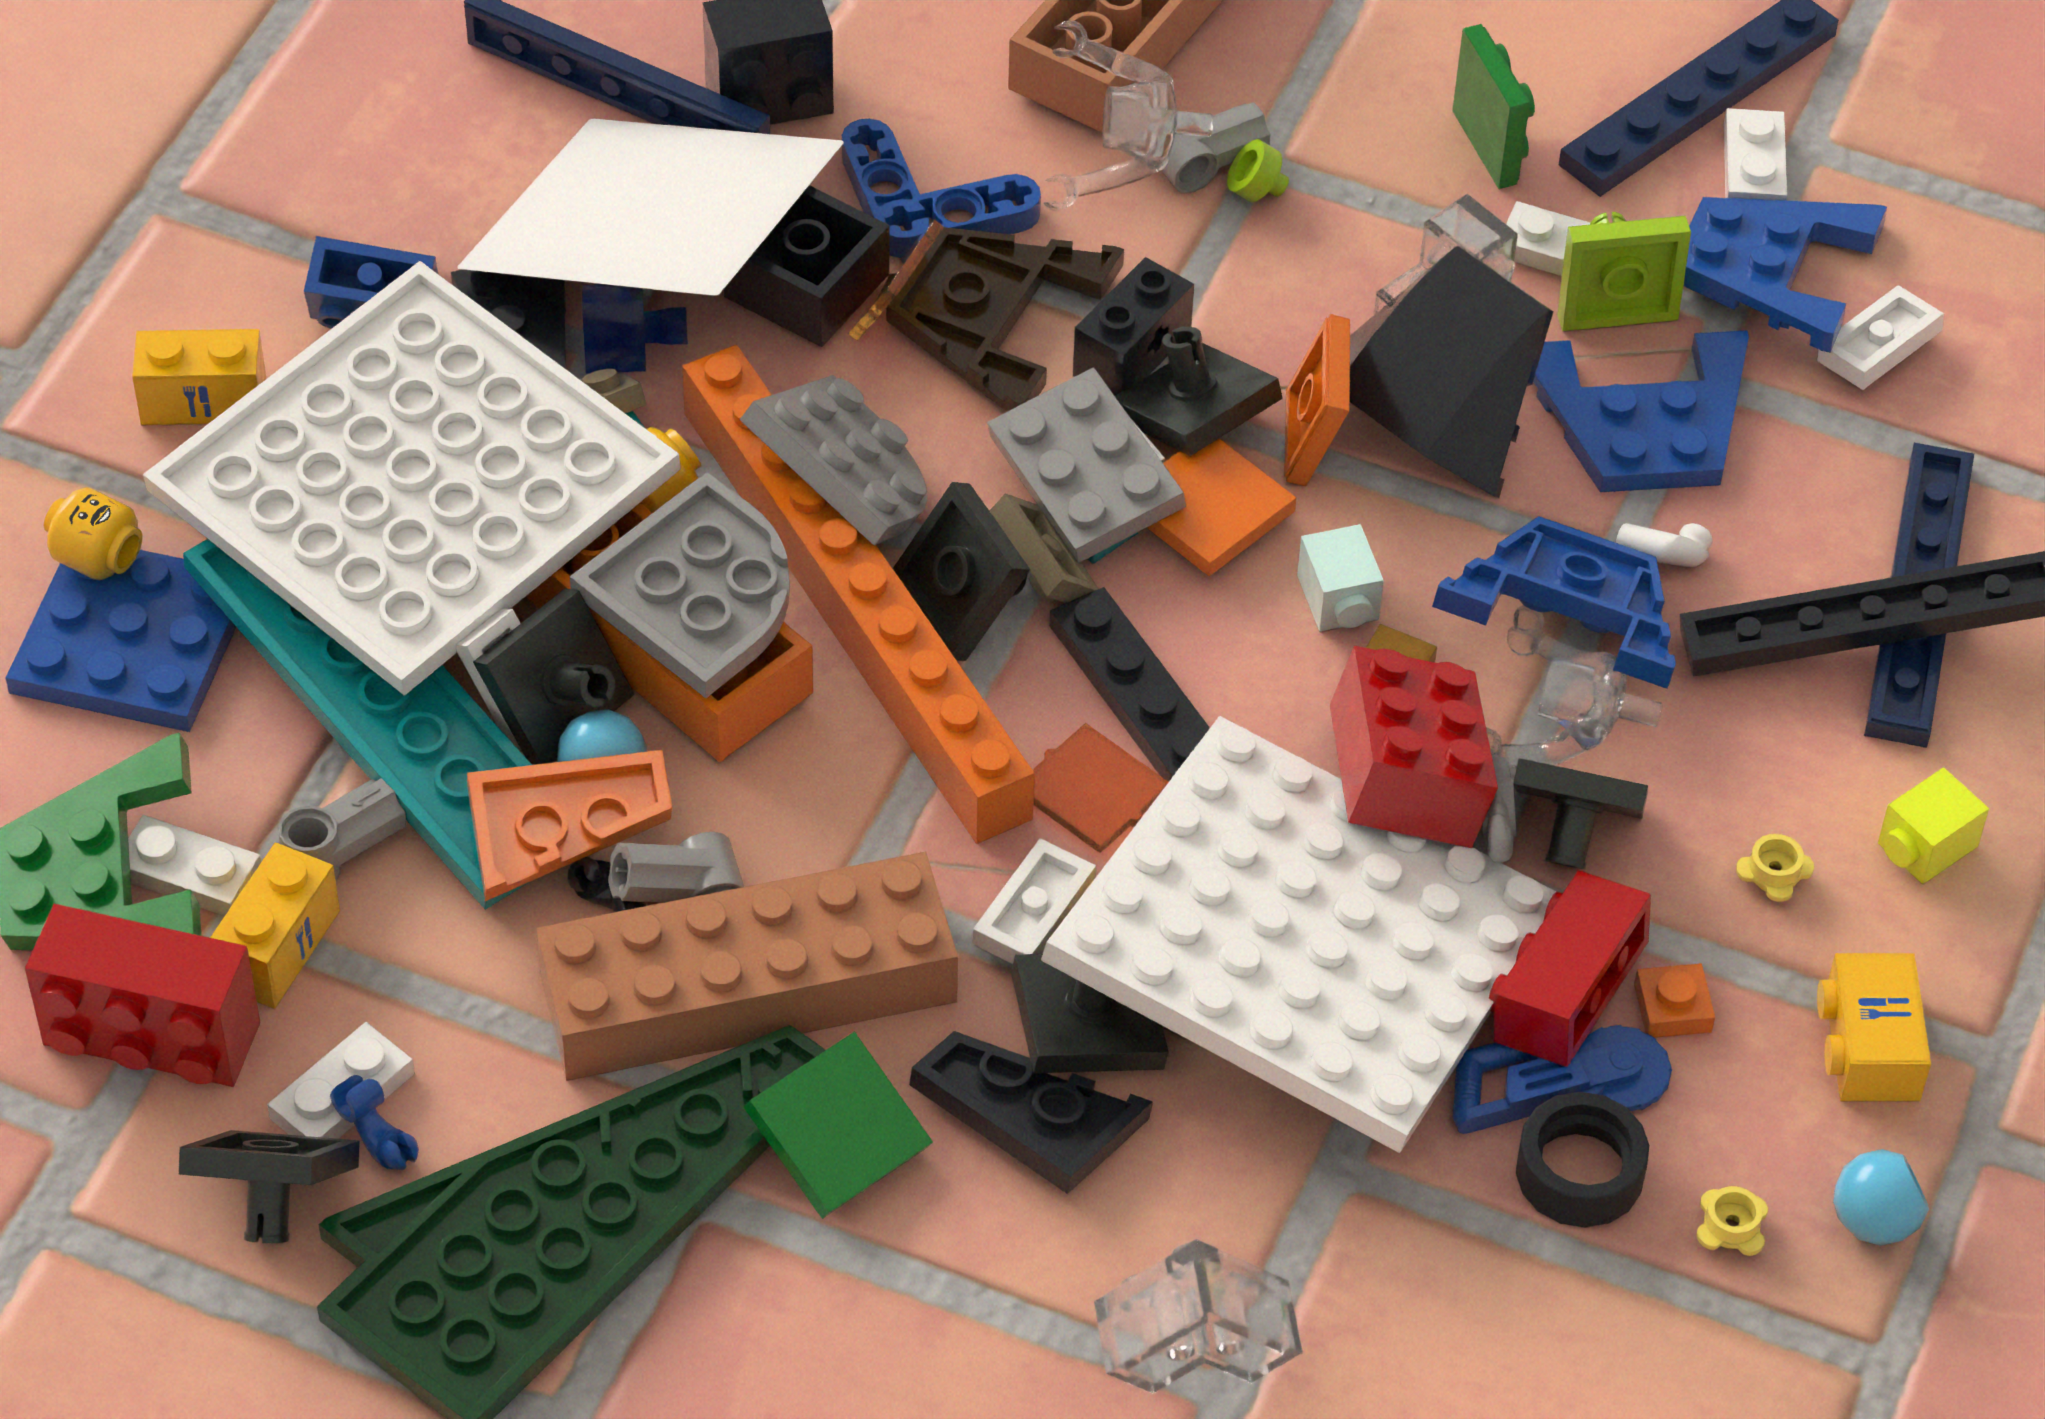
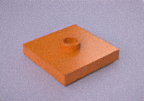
(1317, 400)

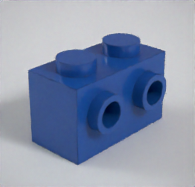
(350, 274)

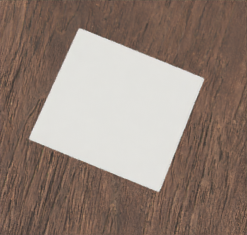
(652, 206)

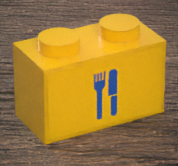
(194, 373)
(281, 918)
(1875, 1027)

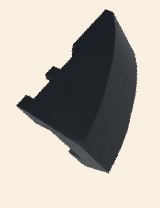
(1452, 365)

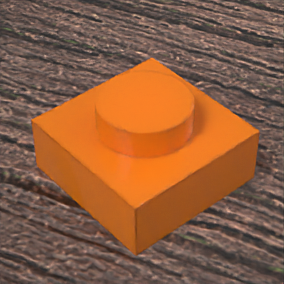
(1674, 1000)

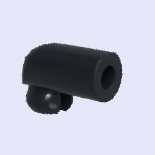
(591, 883)

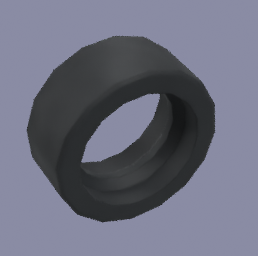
(1587, 1116)

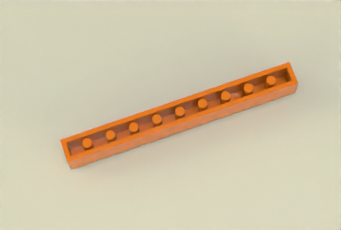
(866, 610)

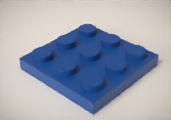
(125, 643)

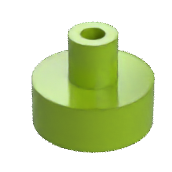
(1257, 172)

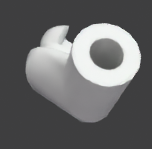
(1684, 550)

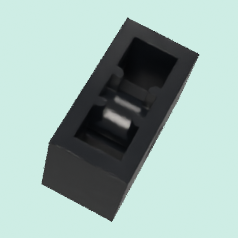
(1128, 325)

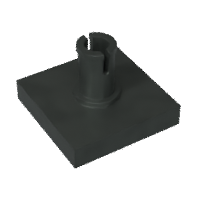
(1197, 394)
(961, 569)
(551, 674)
(1578, 800)
(1079, 1027)
(270, 1166)

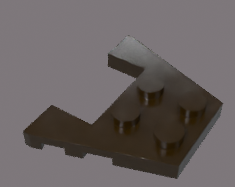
(974, 292)

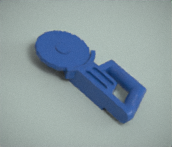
(1610, 1063)

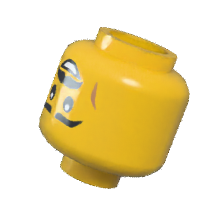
(92, 533)

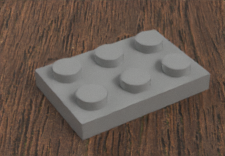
(1086, 465)

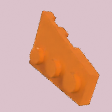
(561, 812)

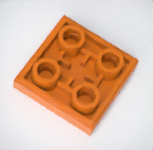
(1226, 506)

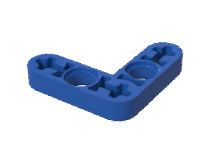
(912, 209)

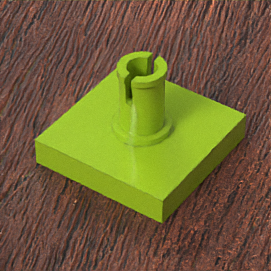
(1623, 272)

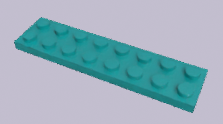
(411, 741)

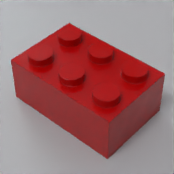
(1413, 746)
(143, 995)

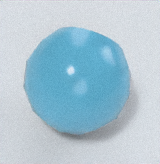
(599, 735)
(1880, 1198)

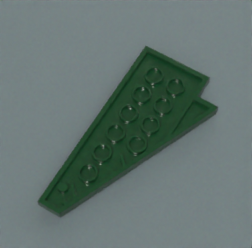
(518, 1249)

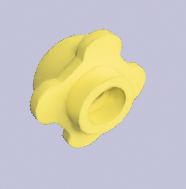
(1776, 852)
(1736, 1205)

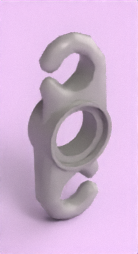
(1501, 820)

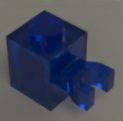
(620, 328)

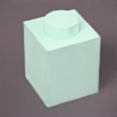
(1340, 578)

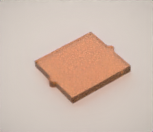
(896, 280)
(1094, 787)

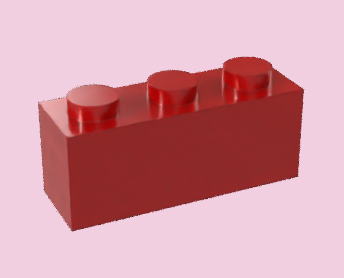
(1570, 967)

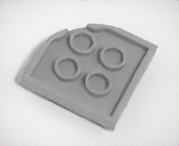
(844, 454)
(694, 584)

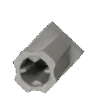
(1197, 158)
(345, 825)
(674, 872)

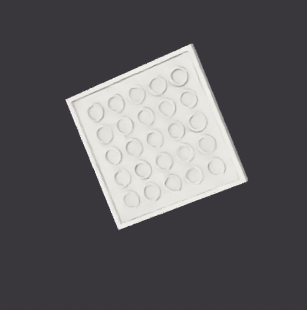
(411, 475)
(1298, 939)

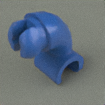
(357, 1103)

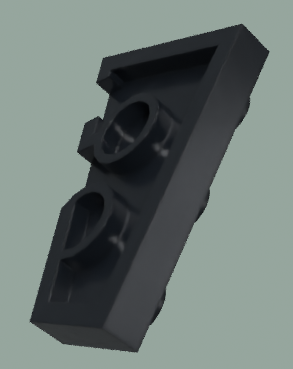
(524, 303)
(1037, 1118)

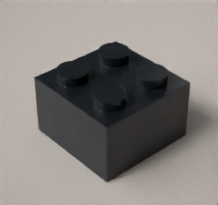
(771, 56)
(814, 267)

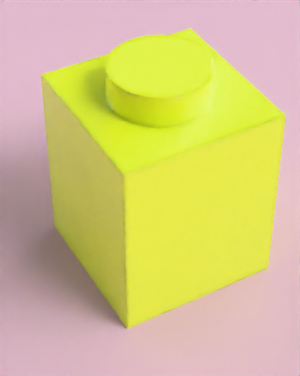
(1932, 826)

